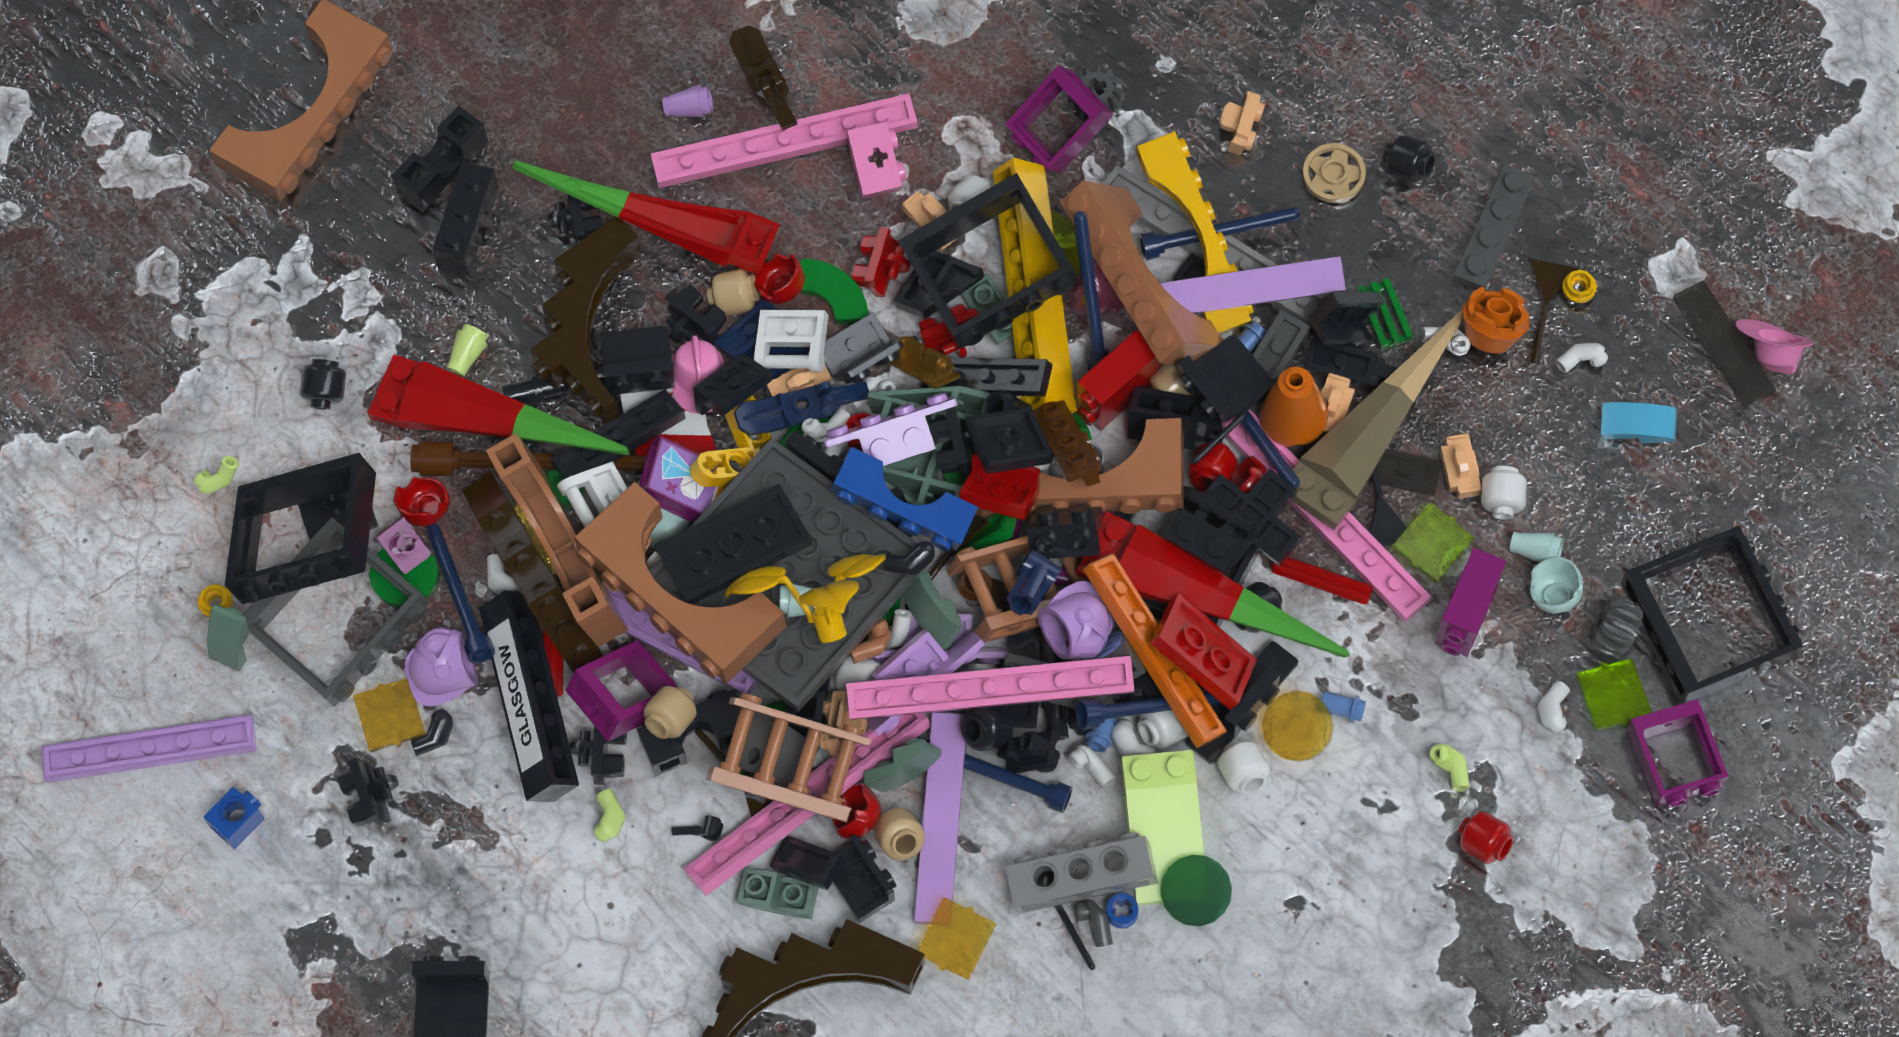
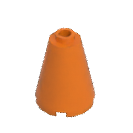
(1293, 409)

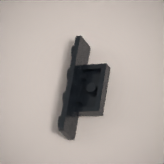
(1268, 674)

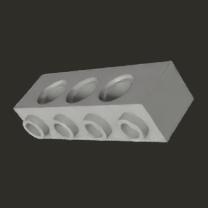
(1136, 873)

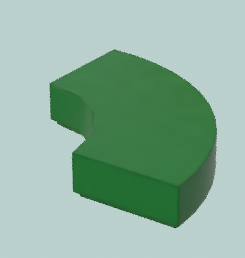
(835, 289)

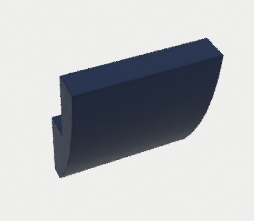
(743, 336)

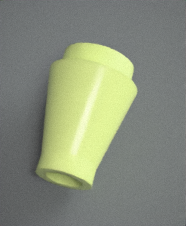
(466, 349)

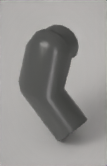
(1099, 921)

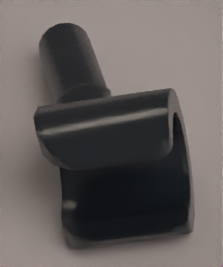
(710, 829)

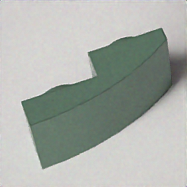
(983, 297)
(932, 613)
(226, 636)
(907, 764)
(777, 894)

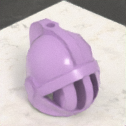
(1076, 622)
(439, 667)

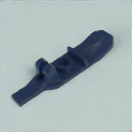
(781, 410)

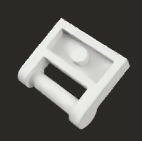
(792, 329)
(602, 485)

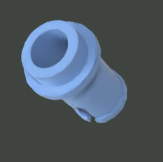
(1252, 335)
(1344, 706)
(1100, 738)

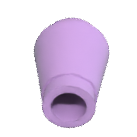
(689, 103)

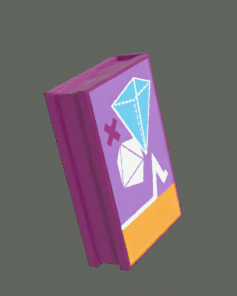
(670, 482)

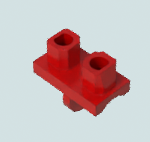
(884, 264)
(938, 336)

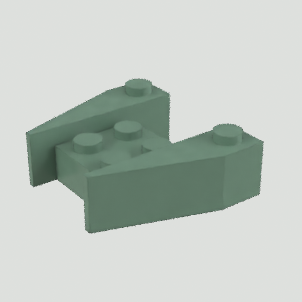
(919, 473)

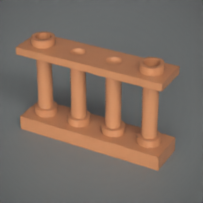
(995, 622)
(763, 783)

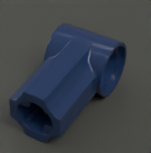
(1033, 581)

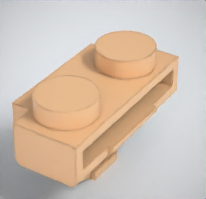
(1240, 121)
(923, 210)
(796, 380)
(1338, 399)
(1460, 466)
(838, 714)

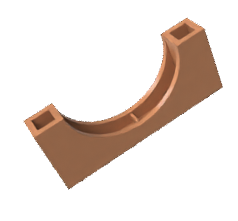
(279, 156)
(1162, 320)
(1144, 481)
(536, 497)
(717, 636)

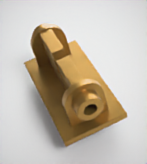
(923, 364)

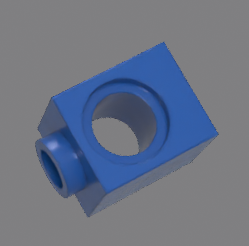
(234, 832)

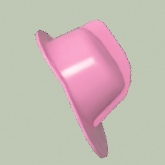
(1773, 346)
(691, 365)

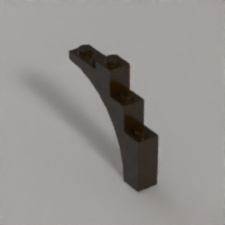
(584, 277)
(529, 571)
(855, 957)

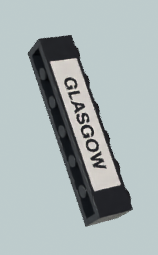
(529, 698)

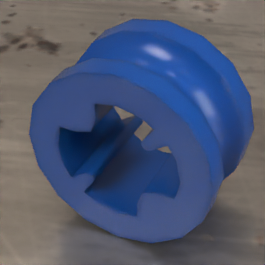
(1121, 900)

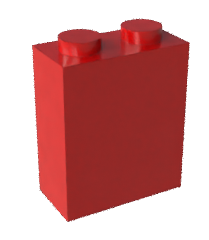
(1111, 383)

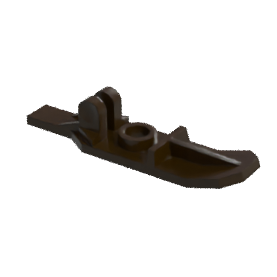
(756, 63)

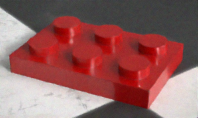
(1204, 651)

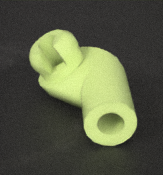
(222, 478)
(1453, 763)
(612, 818)

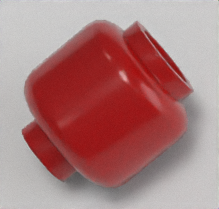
(1216, 462)
(1485, 837)

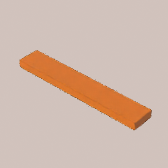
(1139, 628)

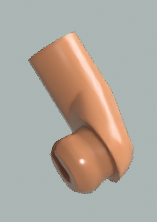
(875, 643)

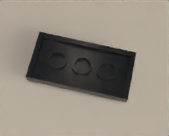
(732, 544)

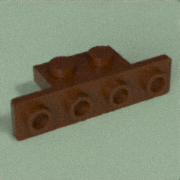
(1069, 445)

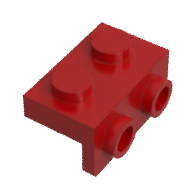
(1002, 492)

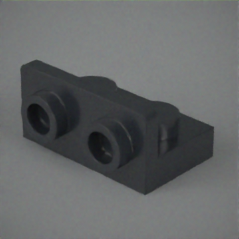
(730, 385)

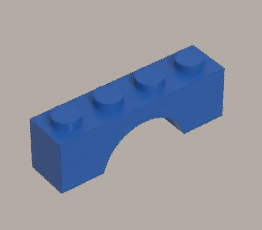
(863, 483)

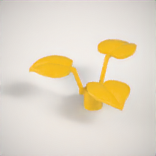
(827, 601)

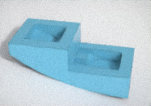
(1638, 420)

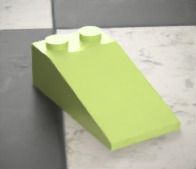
(1163, 807)

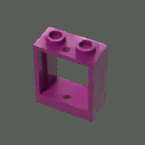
(1060, 79)
(1470, 603)
(589, 691)
(1668, 720)

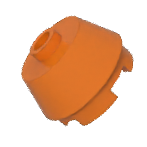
(1495, 319)

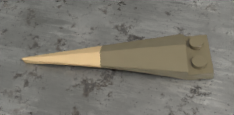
(1346, 457)

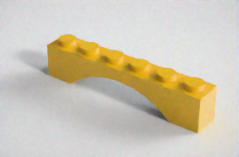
(1168, 170)

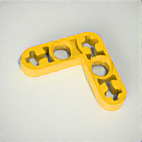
(742, 455)

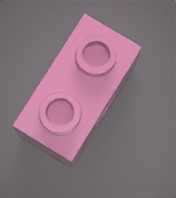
(862, 145)

